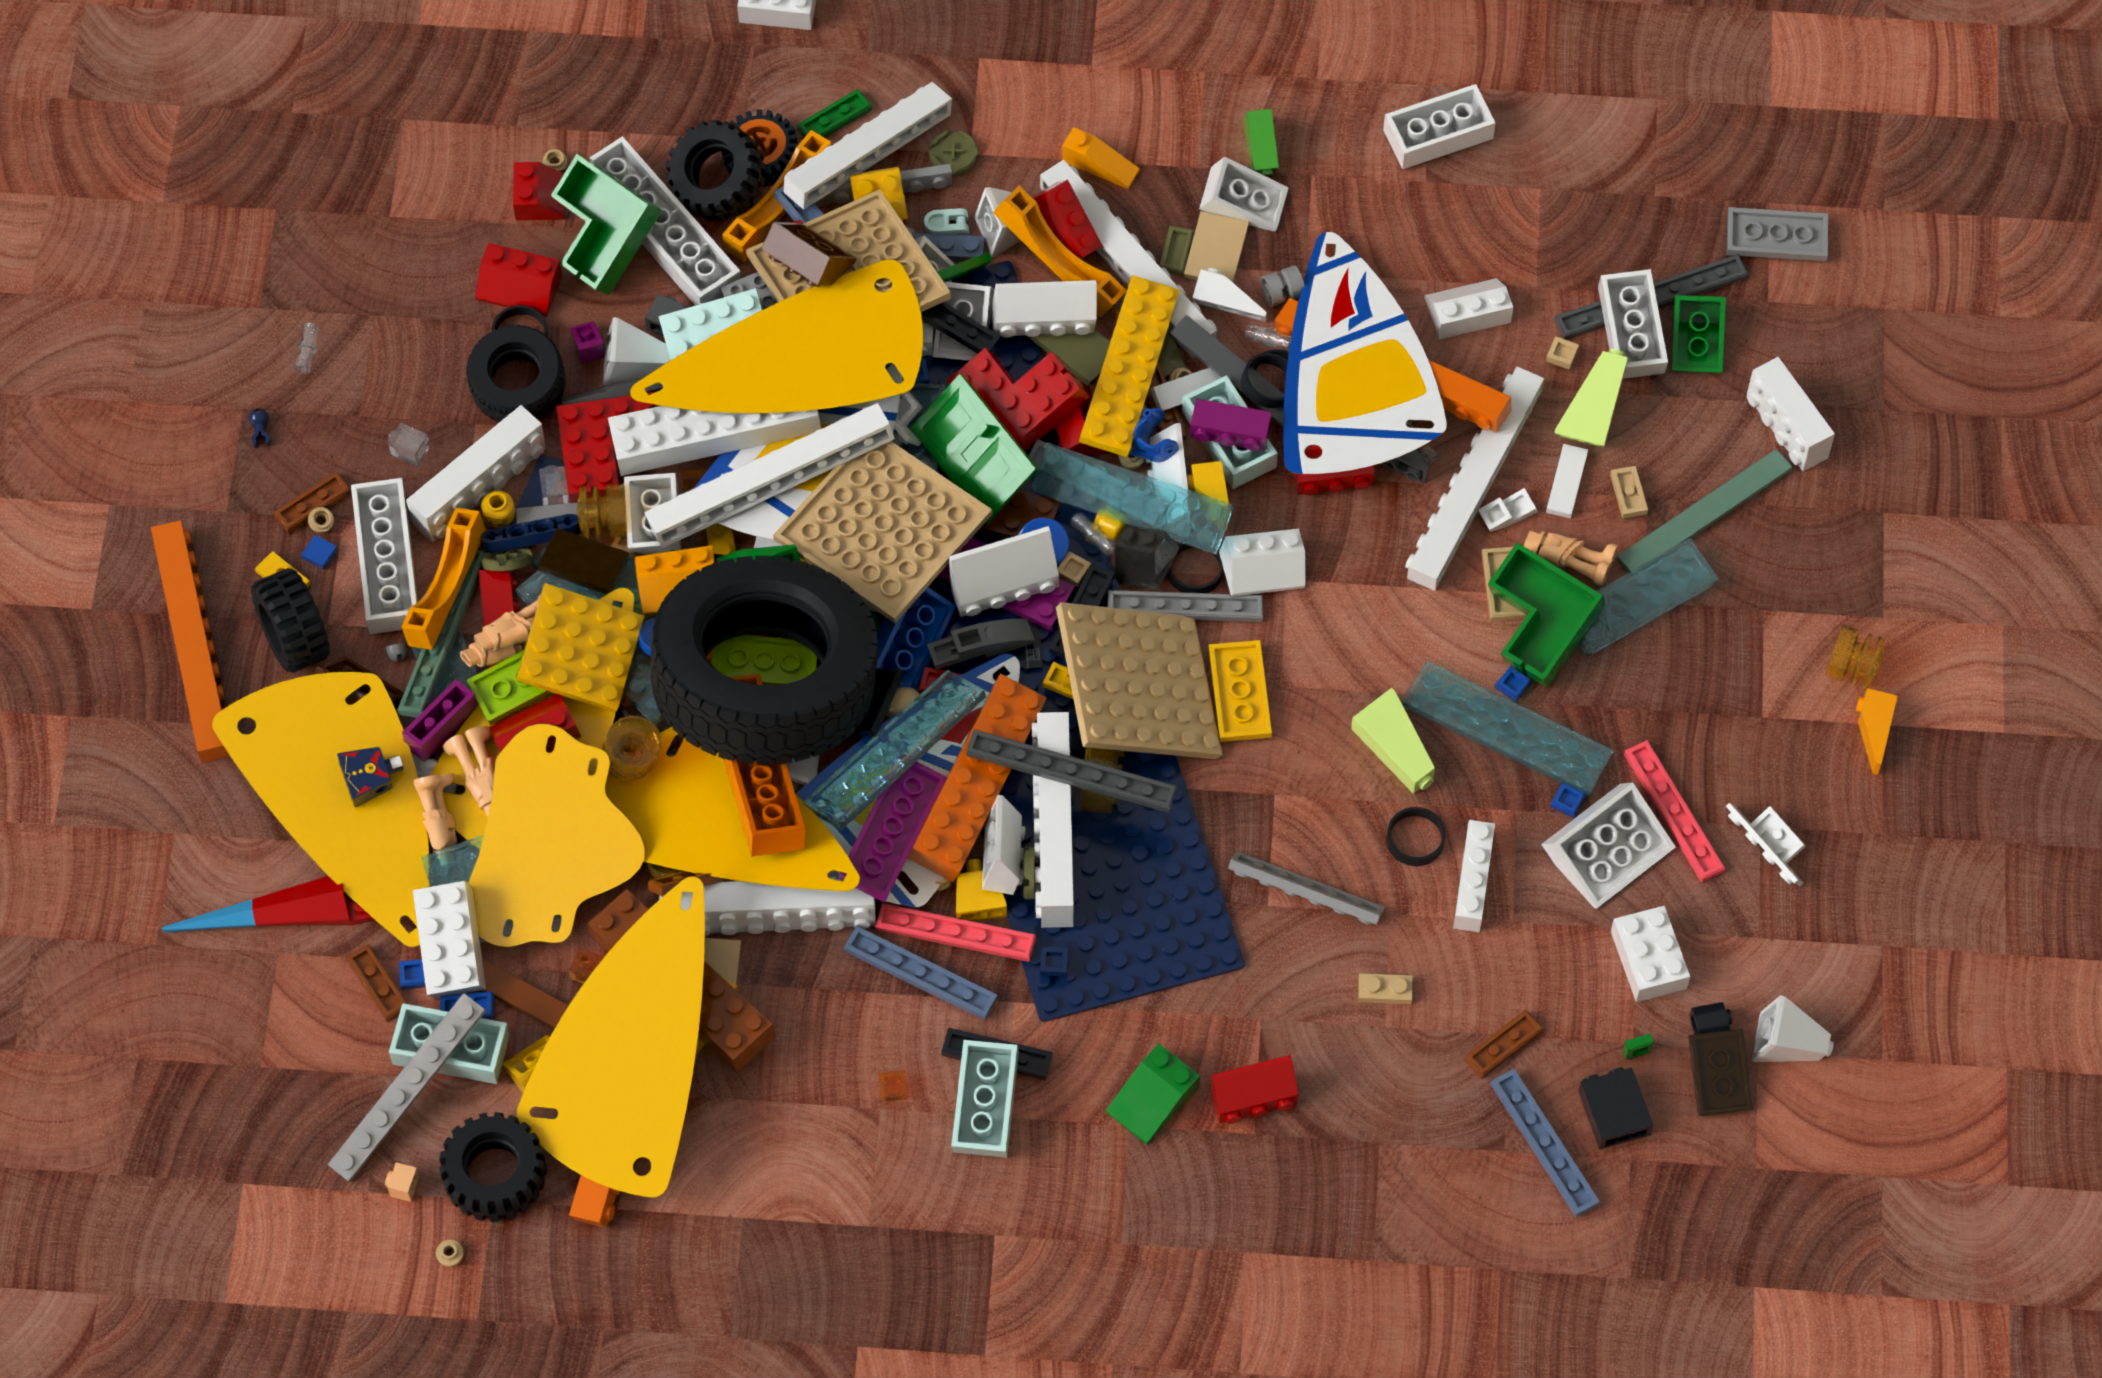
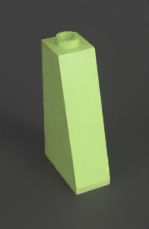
(1594, 404)
(1394, 740)

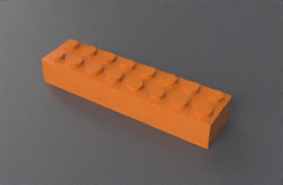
(973, 783)
(766, 802)

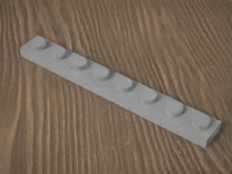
(406, 1087)

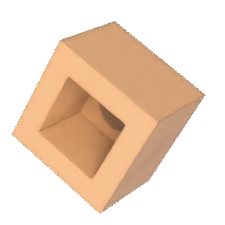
(402, 1181)

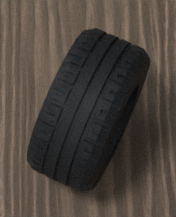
(508, 345)

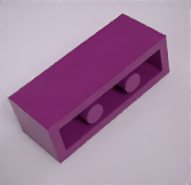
(1230, 425)
(440, 720)

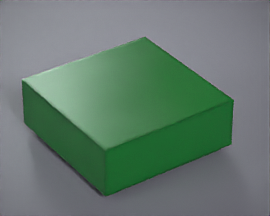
(1638, 1046)

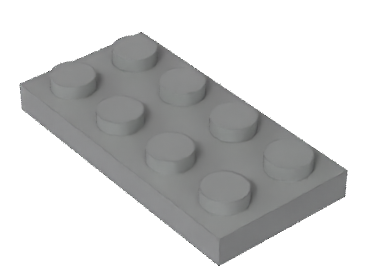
(1777, 234)

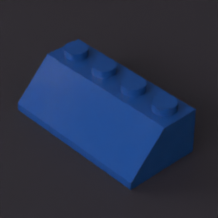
(906, 641)

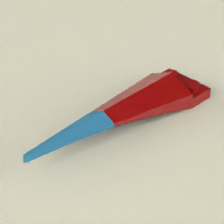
(305, 904)

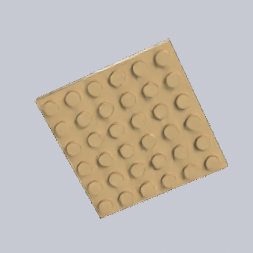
(871, 234)
(884, 526)
(1138, 681)

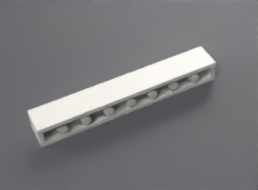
(867, 145)

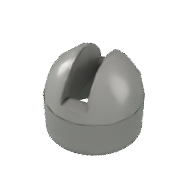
(393, 650)

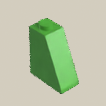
(1261, 141)

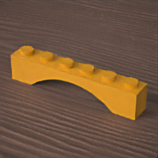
(1025, 220)
(755, 224)
(461, 543)

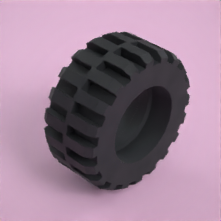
(692, 153)
(290, 620)
(491, 1134)

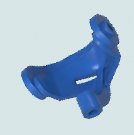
(1157, 453)

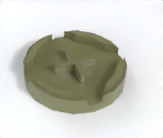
(954, 149)
(507, 560)
(1029, 872)

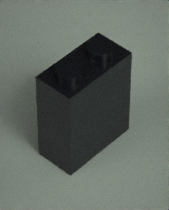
(1615, 1107)

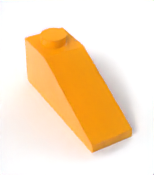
(1098, 158)
(1874, 723)

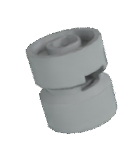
(1282, 286)

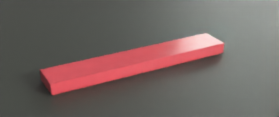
(1674, 811)
(956, 932)

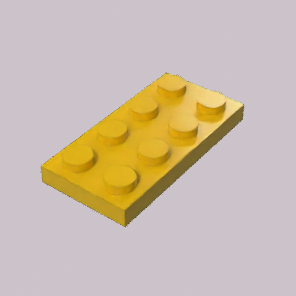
(1240, 691)

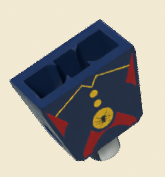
(367, 773)

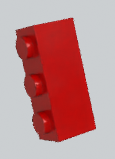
(1067, 218)
(517, 278)
(1071, 427)
(1335, 482)
(549, 711)
(1254, 1090)

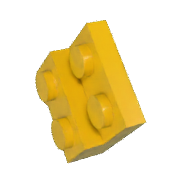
(887, 181)

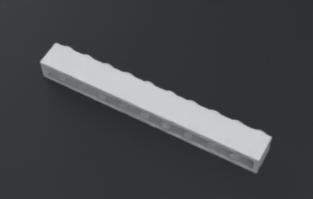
(1122, 249)
(769, 475)
(1472, 484)

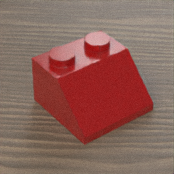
(533, 191)

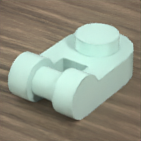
(938, 222)

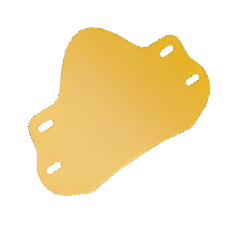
(548, 839)

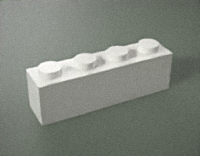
(1474, 876)

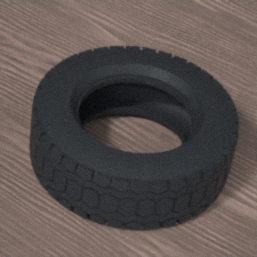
(755, 719)

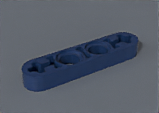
(504, 537)

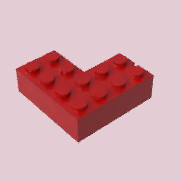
(1033, 402)
(589, 443)

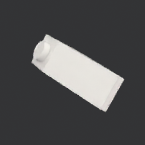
(1222, 294)

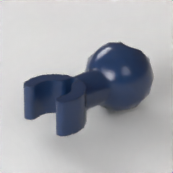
(259, 421)

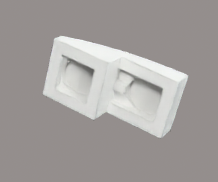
(1508, 511)

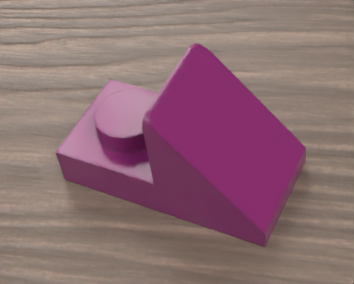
(588, 342)

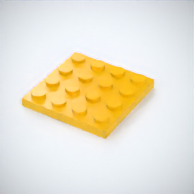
(580, 648)

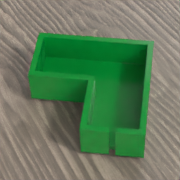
(614, 223)
(1556, 611)

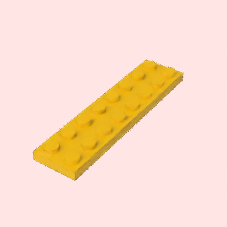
(1129, 366)

